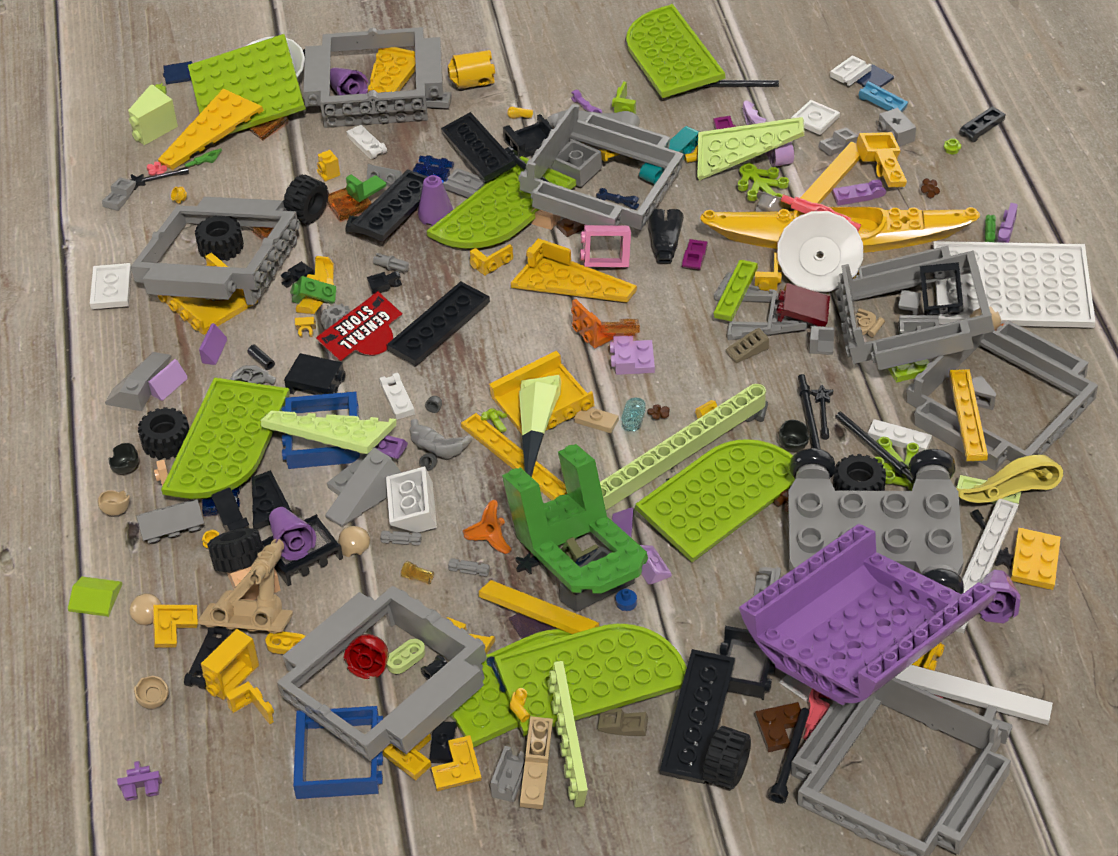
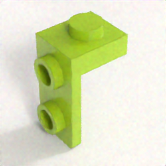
(621, 104)

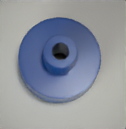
(626, 600)

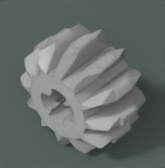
(333, 314)

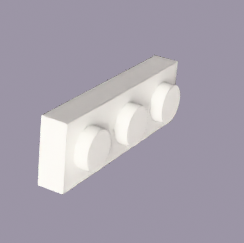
(899, 435)

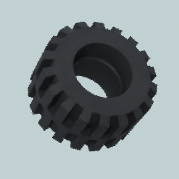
(307, 198)
(220, 237)
(163, 432)
(859, 474)
(235, 549)
(727, 757)

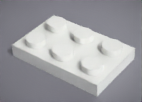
(110, 286)

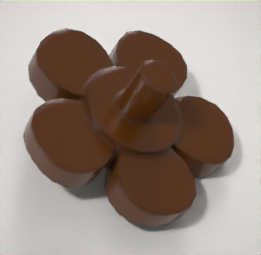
(929, 188)
(657, 412)

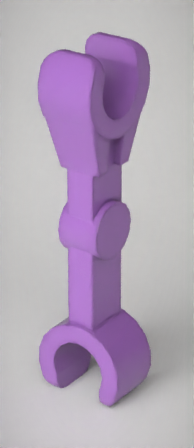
(586, 105)

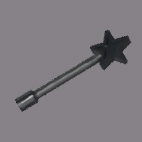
(140, 180)
(822, 396)
(1003, 555)
(526, 563)

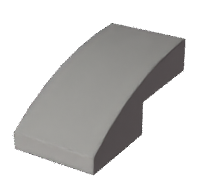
(838, 142)
(119, 194)

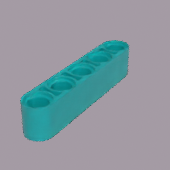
(682, 142)

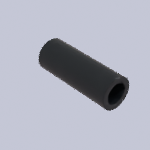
(261, 357)

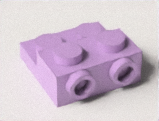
(631, 355)

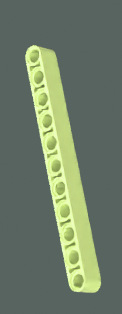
(682, 444)

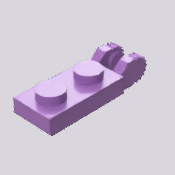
(859, 192)
(1006, 227)

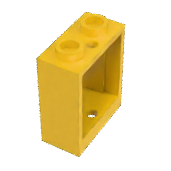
(222, 679)

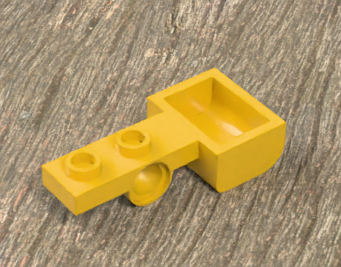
(885, 151)

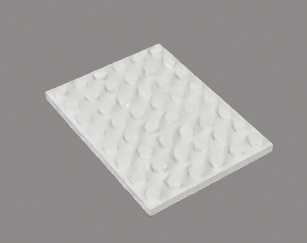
(1024, 283)

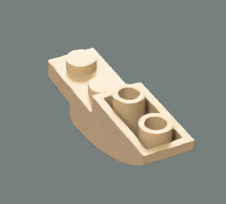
(536, 762)

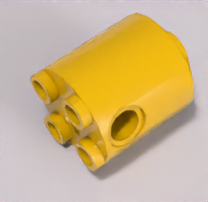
(471, 69)

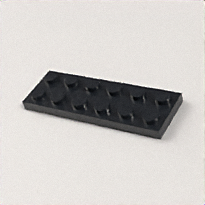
(478, 147)
(391, 207)
(438, 323)
(697, 714)

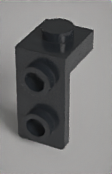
(228, 510)

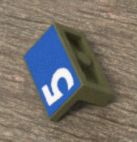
(573, 550)

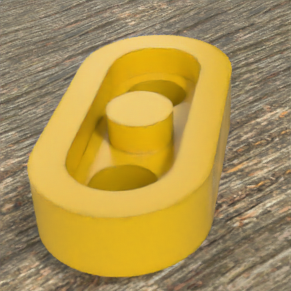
(285, 640)

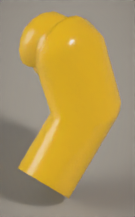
(514, 112)
(691, 157)
(517, 704)

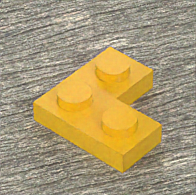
(167, 619)
(411, 763)
(463, 768)

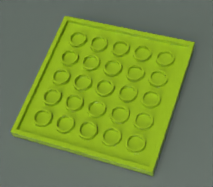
(255, 72)

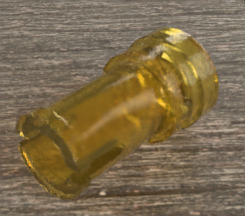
(412, 571)

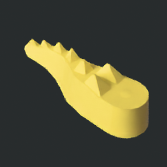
(1019, 475)

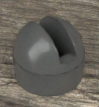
(433, 404)
(428, 458)

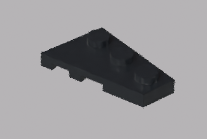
(266, 498)

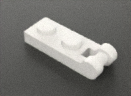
(366, 142)
(397, 396)

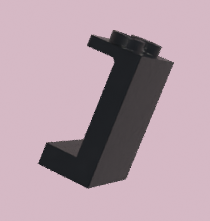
(527, 139)
(315, 374)

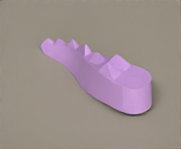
(779, 156)

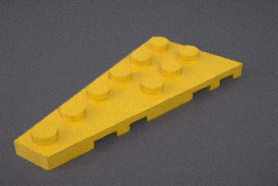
(392, 69)
(209, 126)
(572, 280)

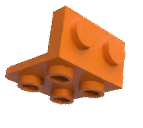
(588, 325)

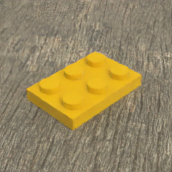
(1035, 558)

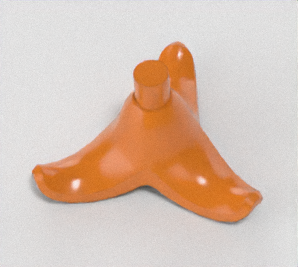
(489, 529)

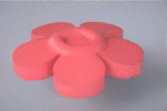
(156, 168)

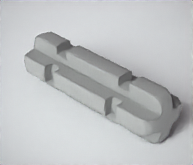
(718, 293)
(401, 537)
(469, 567)

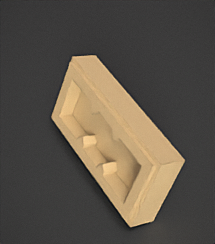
(597, 419)

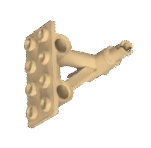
(250, 614)

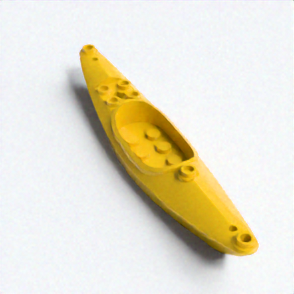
(878, 230)

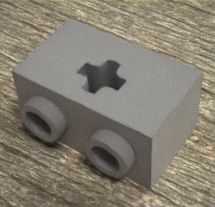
(899, 125)

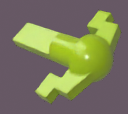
(493, 415)

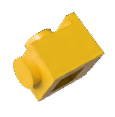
(328, 165)

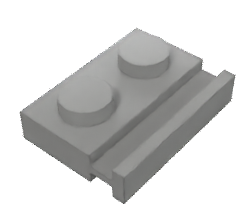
(463, 183)

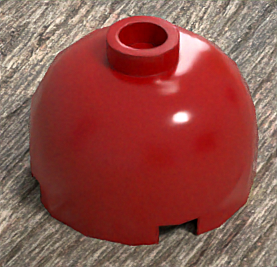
(366, 656)

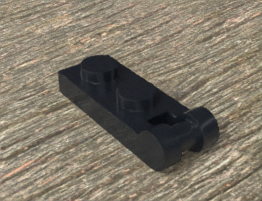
(982, 123)

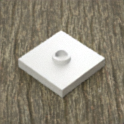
(817, 116)

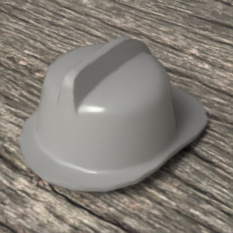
(770, 203)

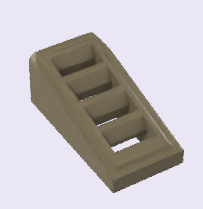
(756, 337)

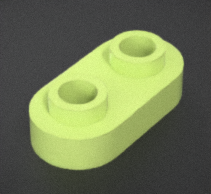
(404, 656)

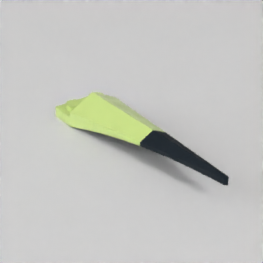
(536, 405)

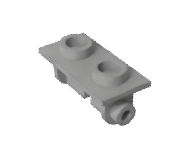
(386, 174)

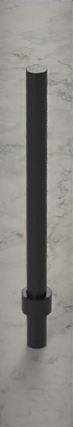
(743, 83)
(805, 392)
(899, 467)

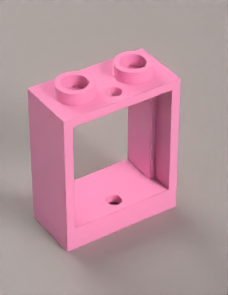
(606, 230)

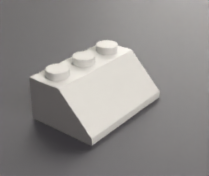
(411, 500)

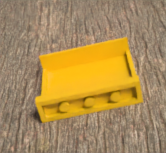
(204, 312)
(571, 399)

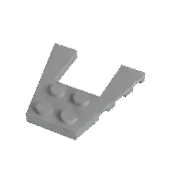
(740, 329)

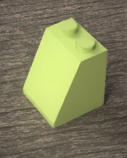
(152, 115)

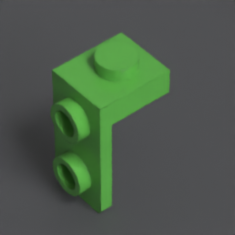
(362, 190)
(313, 289)

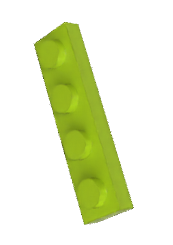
(735, 290)

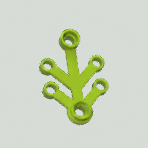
(750, 171)
(886, 443)

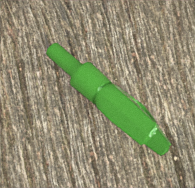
(209, 157)

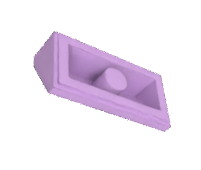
(167, 380)
(655, 568)

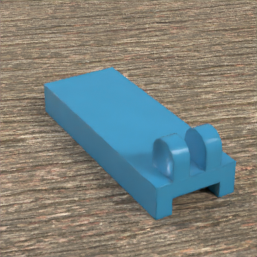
(882, 97)

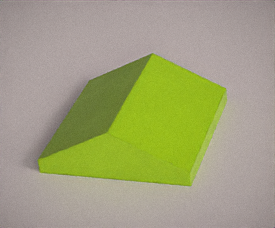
(94, 596)

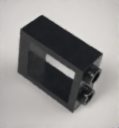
(941, 271)

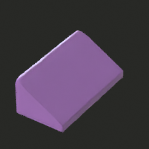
(212, 345)
(392, 446)
(624, 520)

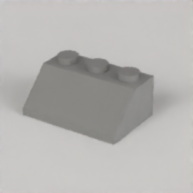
(170, 520)

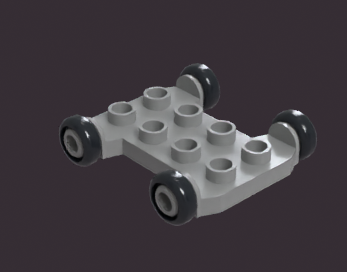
(910, 526)

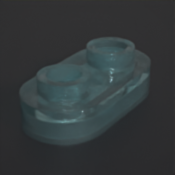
(633, 414)

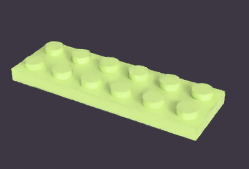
(566, 728)

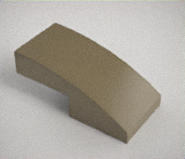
(627, 724)

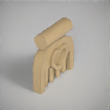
(868, 322)

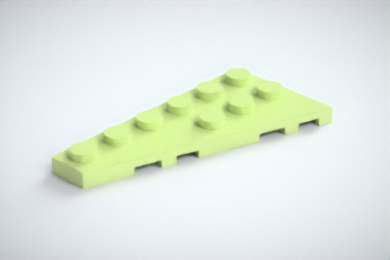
(734, 145)
(336, 430)

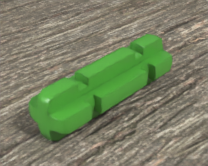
(990, 228)

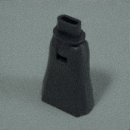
(665, 233)

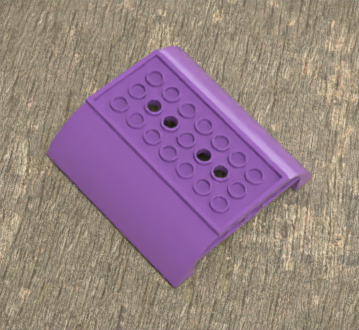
(855, 617)

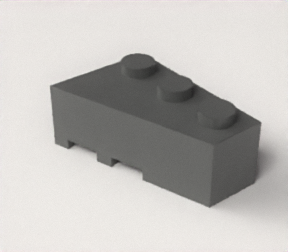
(586, 598)

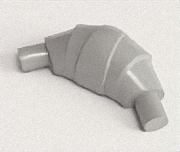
(252, 374)
(422, 432)
(447, 447)

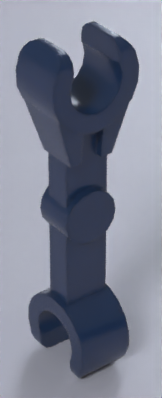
(630, 201)

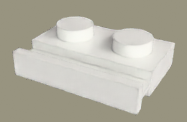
(850, 70)

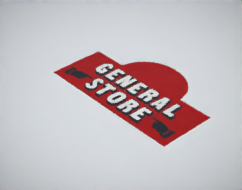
(362, 329)

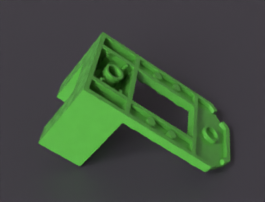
(570, 515)

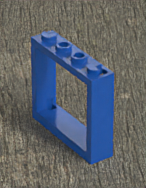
(326, 455)
(340, 787)

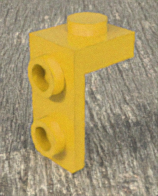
(547, 249)
(488, 264)
(769, 280)
(246, 694)

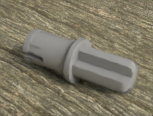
(390, 262)

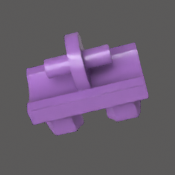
(139, 778)

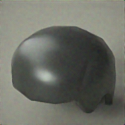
(794, 435)
(124, 458)

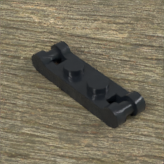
(209, 644)

